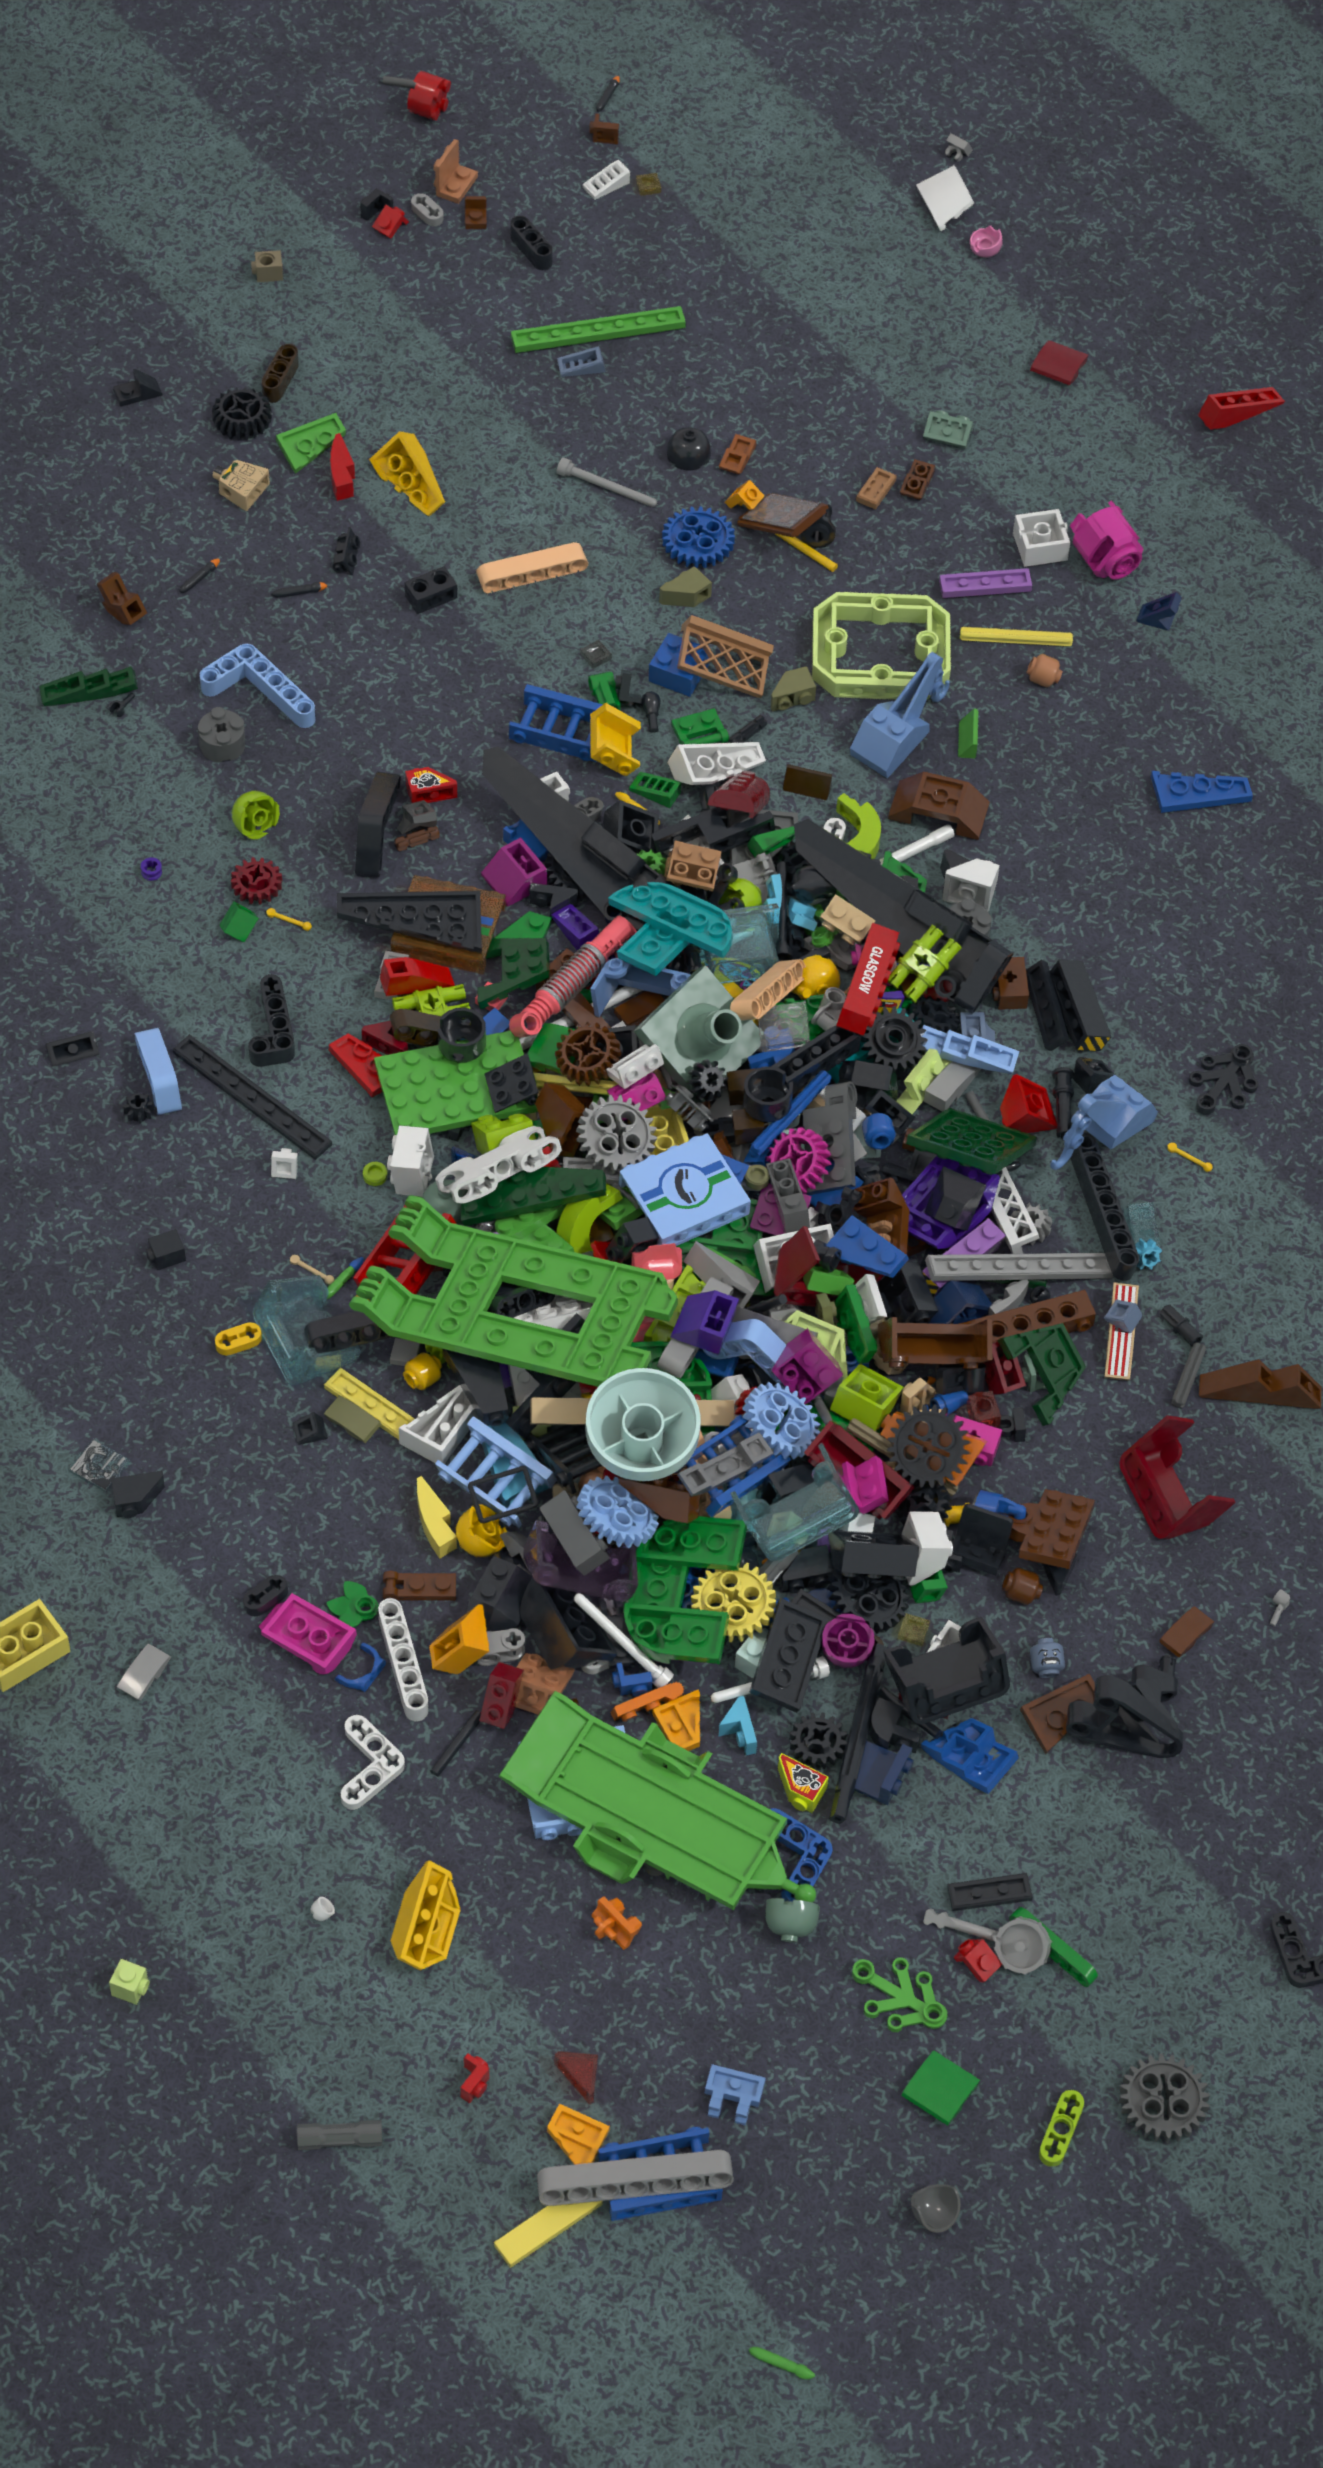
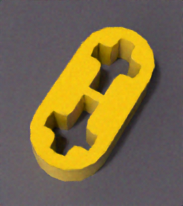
(238, 1339)

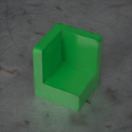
(238, 921)
(929, 1589)

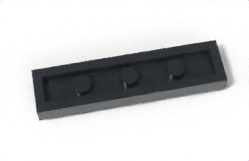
(1046, 1005)

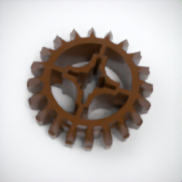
(579, 1045)

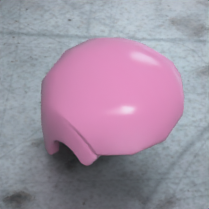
(986, 241)

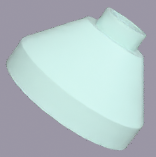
(642, 1424)

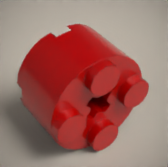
(428, 95)

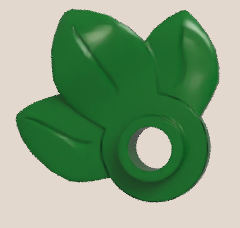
(349, 1606)

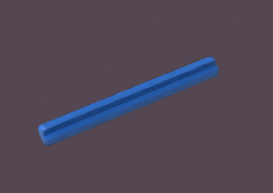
(801, 1101)

